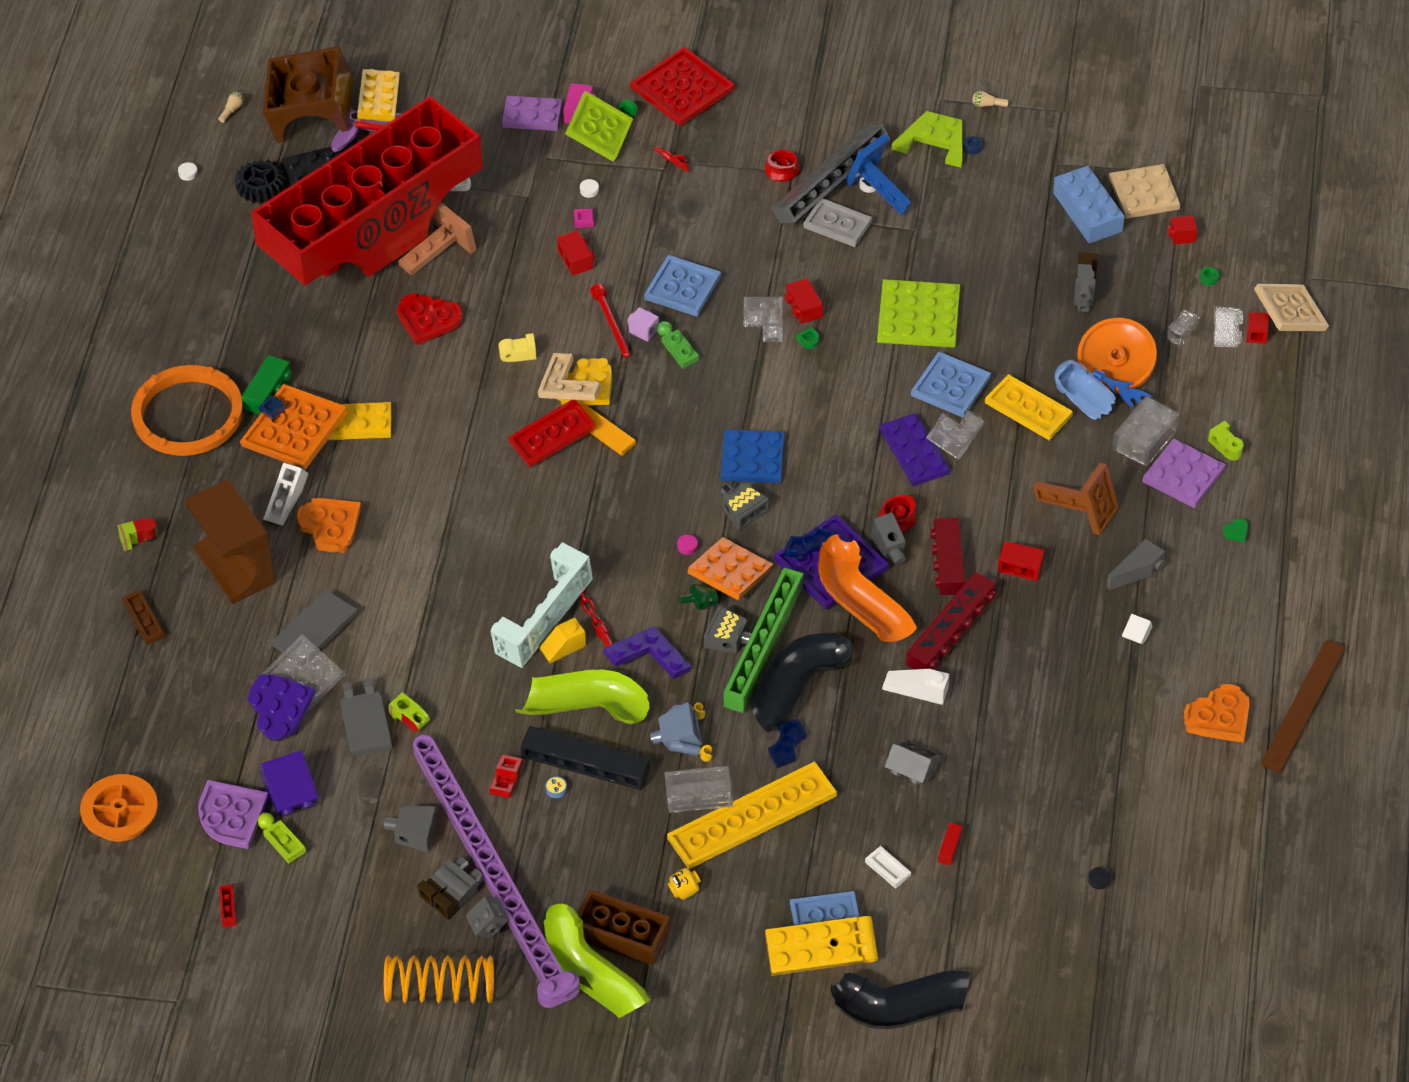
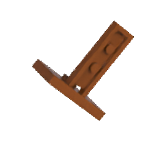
(1095, 497)

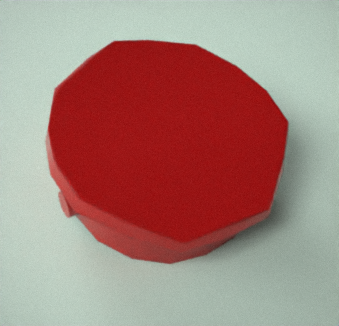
(782, 165)
(903, 510)

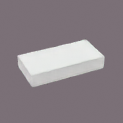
(888, 867)

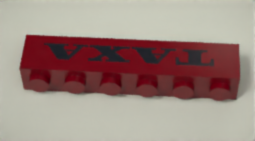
(951, 623)

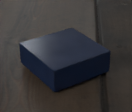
(272, 407)

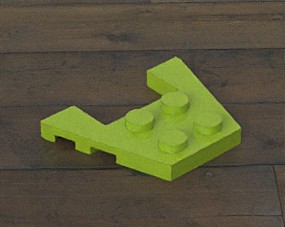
(935, 131)

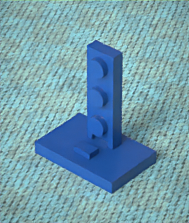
(866, 167)

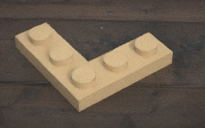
(557, 387)

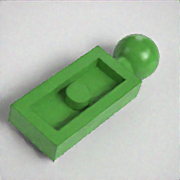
(677, 345)

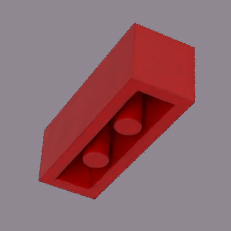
(950, 844)
(227, 904)

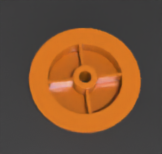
(119, 807)

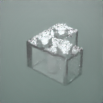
(765, 313)
(1226, 326)
(955, 436)

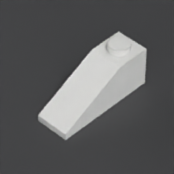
(286, 493)
(918, 683)

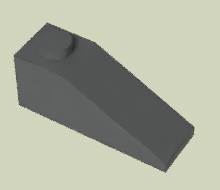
(1137, 565)

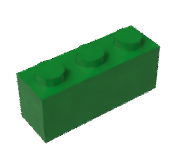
(266, 382)

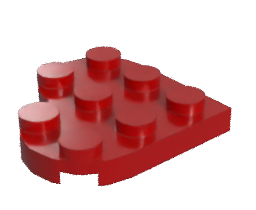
(428, 317)

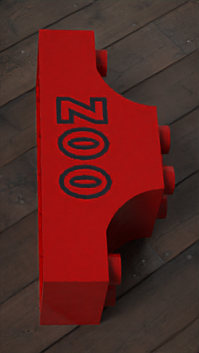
(371, 197)

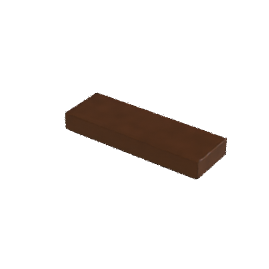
(143, 617)

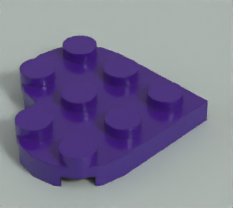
(279, 705)

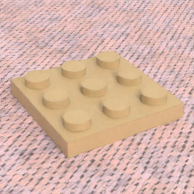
(1144, 191)
(1291, 307)

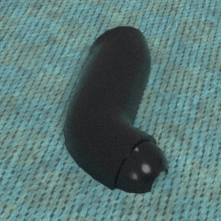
(791, 673)
(901, 1003)

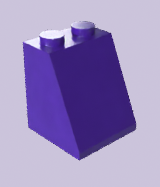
(288, 783)

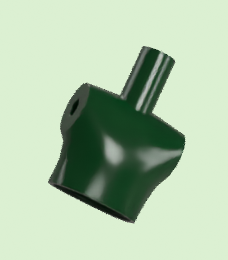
(701, 596)

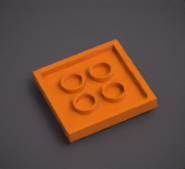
(730, 568)

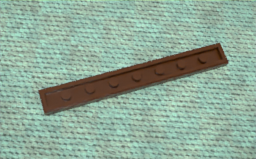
(1303, 706)

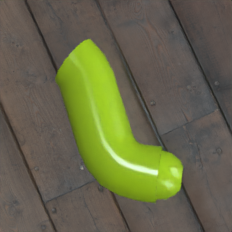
(588, 689)
(609, 984)

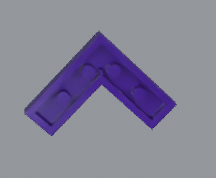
(648, 641)

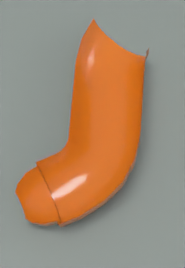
(858, 595)

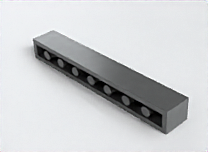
(825, 176)

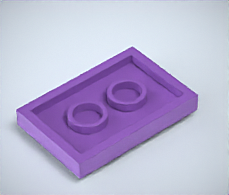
(532, 113)

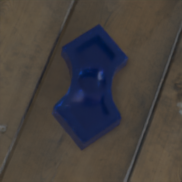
(801, 546)
(783, 750)

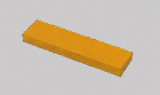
(609, 433)

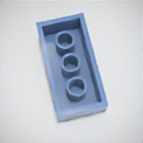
(1088, 204)

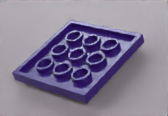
(870, 564)

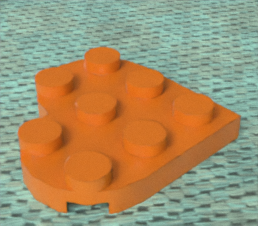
(330, 522)
(1220, 715)

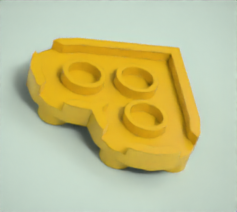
(593, 370)

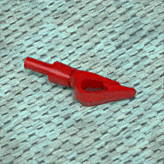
(675, 159)

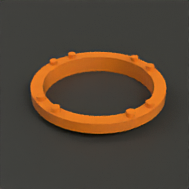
(179, 375)

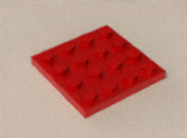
(682, 86)

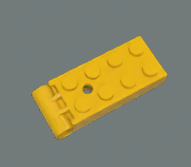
(809, 946)

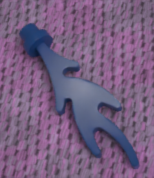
(1126, 394)

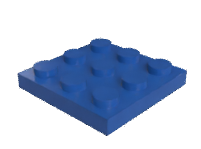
(752, 456)

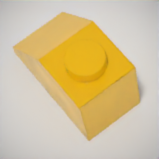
(564, 640)

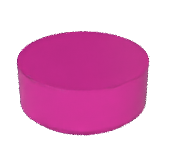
(687, 544)

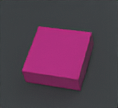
(583, 218)

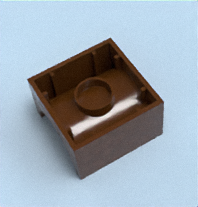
(308, 86)
(235, 542)

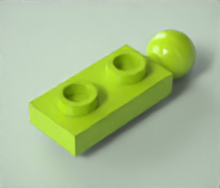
(281, 837)

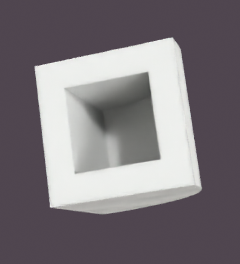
(1137, 629)

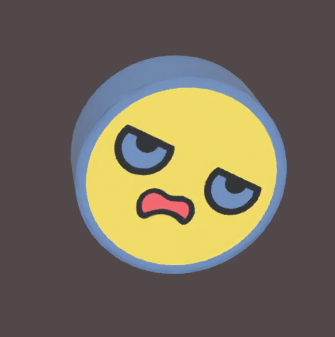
(556, 787)

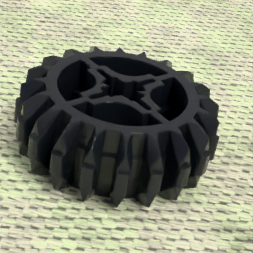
(260, 181)

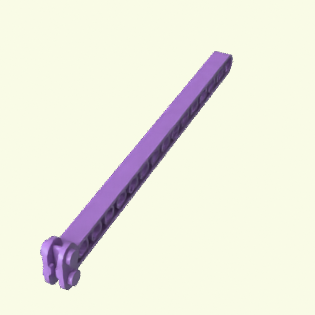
(553, 987)

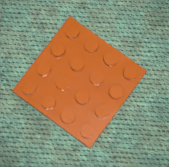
(298, 431)

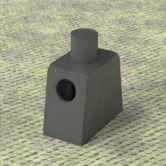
(888, 538)
(413, 826)

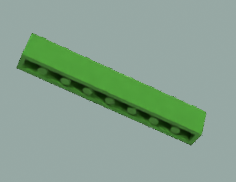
(763, 640)

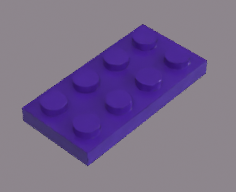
(913, 450)

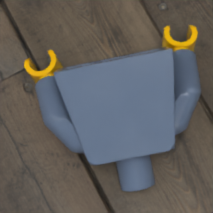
(681, 731)

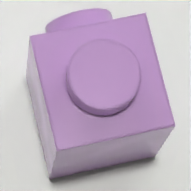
(643, 324)

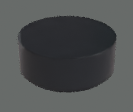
(1099, 878)

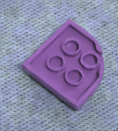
(231, 812)

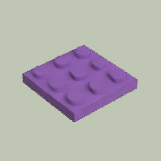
(1184, 473)

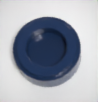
(972, 145)

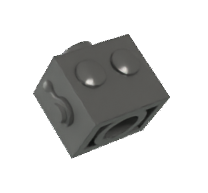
(487, 917)

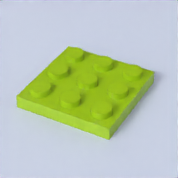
(599, 126)

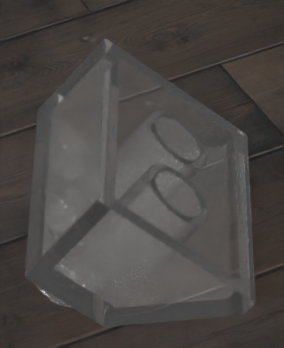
(698, 789)

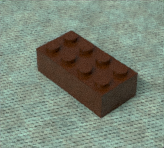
(623, 927)

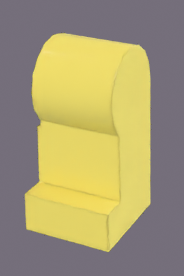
(518, 349)

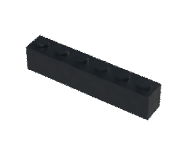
(585, 757)

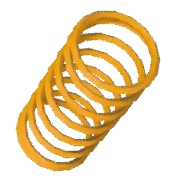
(488, 969)

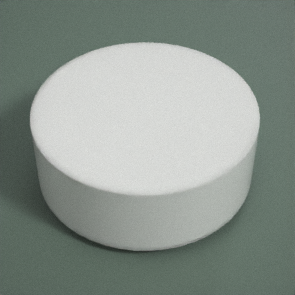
(187, 171)
(589, 188)

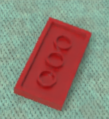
(551, 433)

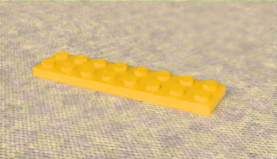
(751, 815)

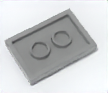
(837, 222)

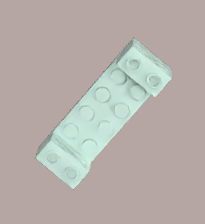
(519, 643)

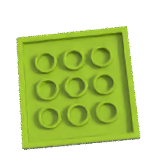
(918, 313)

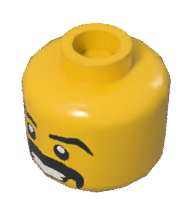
(684, 883)

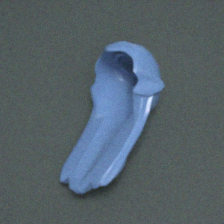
(1084, 389)

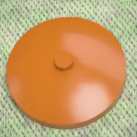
(1121, 350)

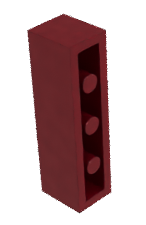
(948, 555)

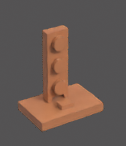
(450, 230)

